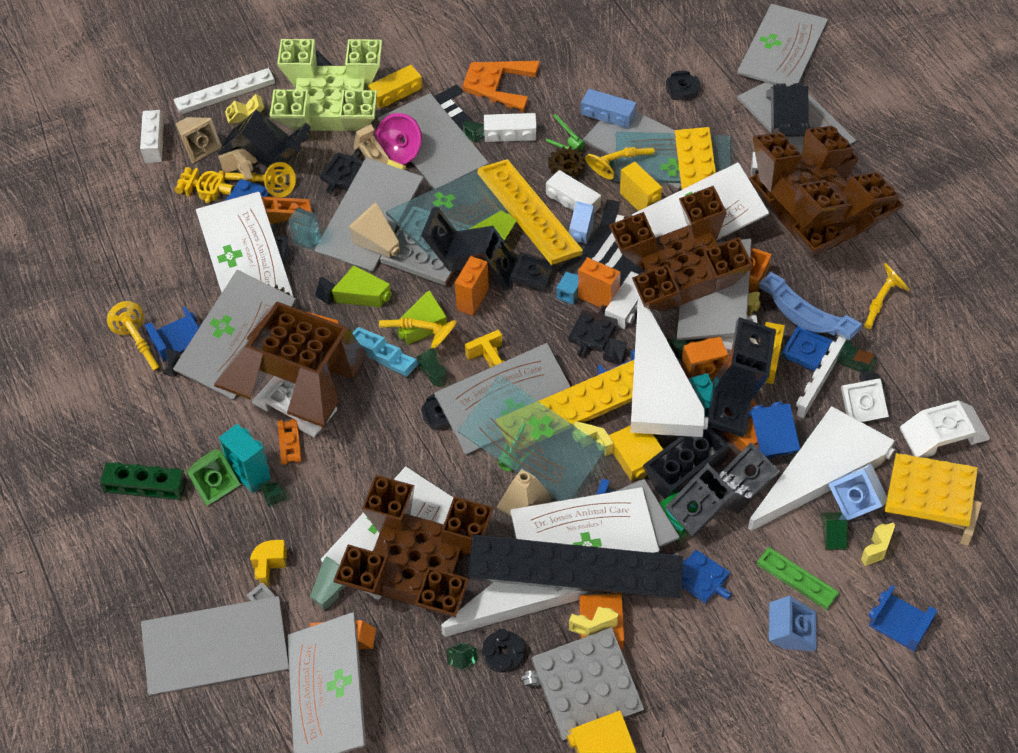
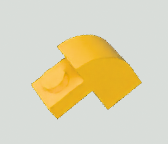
(266, 556)

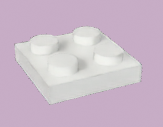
(865, 400)

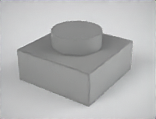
(259, 592)

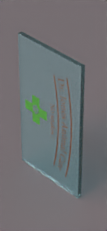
(664, 163)
(462, 202)
(532, 439)

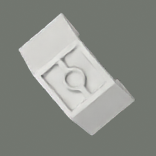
(278, 395)
(942, 426)

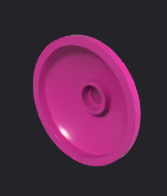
(391, 134)

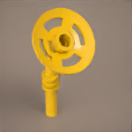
(601, 165)
(274, 179)
(876, 305)
(129, 323)
(439, 330)

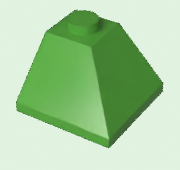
(212, 476)

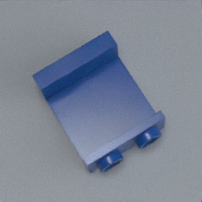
(174, 335)
(775, 429)
(900, 620)

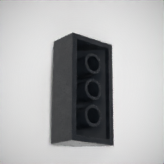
(683, 460)

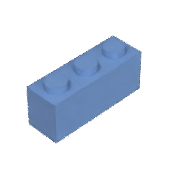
(608, 108)

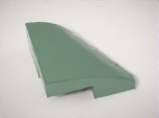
(325, 590)

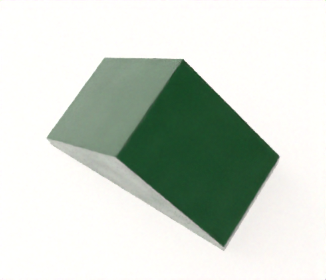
(834, 530)

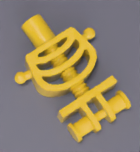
(208, 181)

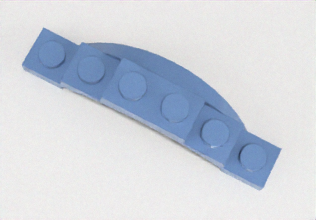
(805, 314)

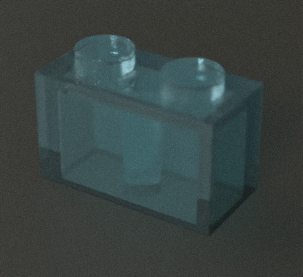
(304, 228)

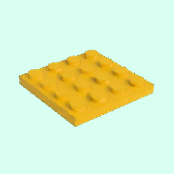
(931, 489)

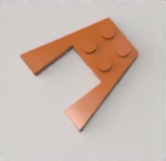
(485, 77)

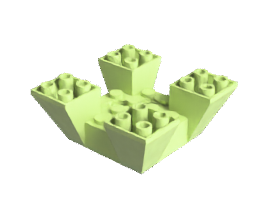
(327, 95)

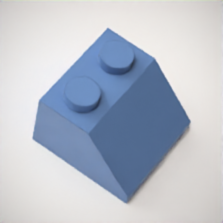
(792, 625)

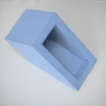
(582, 222)

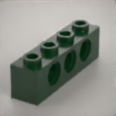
(172, 488)

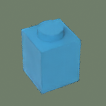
(568, 288)

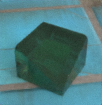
(473, 130)
(272, 493)
(461, 655)

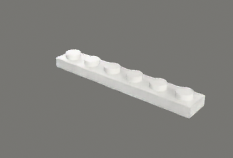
(224, 91)
(820, 376)

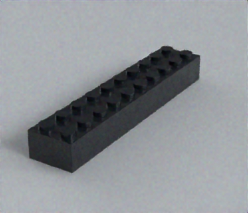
(575, 567)

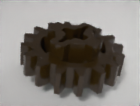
(567, 161)

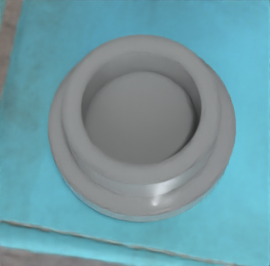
(530, 678)

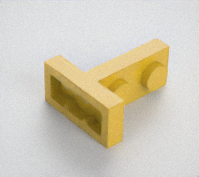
(486, 346)

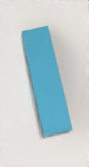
(385, 353)

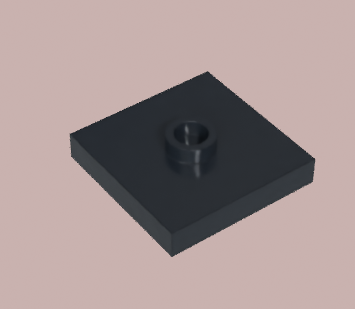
(532, 271)

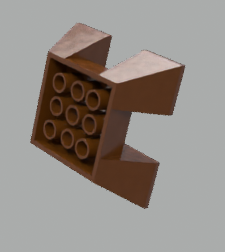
(809, 181)
(822, 238)
(684, 261)
(299, 351)
(443, 545)

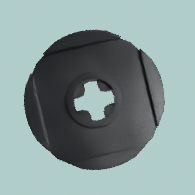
(690, 87)
(430, 415)
(503, 639)

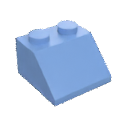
(858, 492)

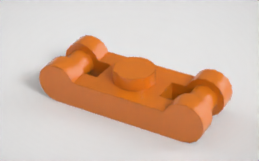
(289, 441)

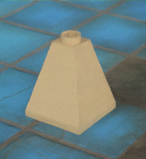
(198, 137)
(374, 233)
(524, 492)

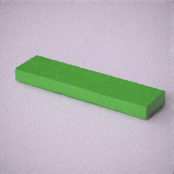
(797, 578)

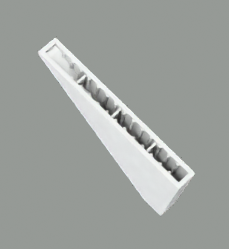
(661, 391)
(830, 452)
(505, 602)

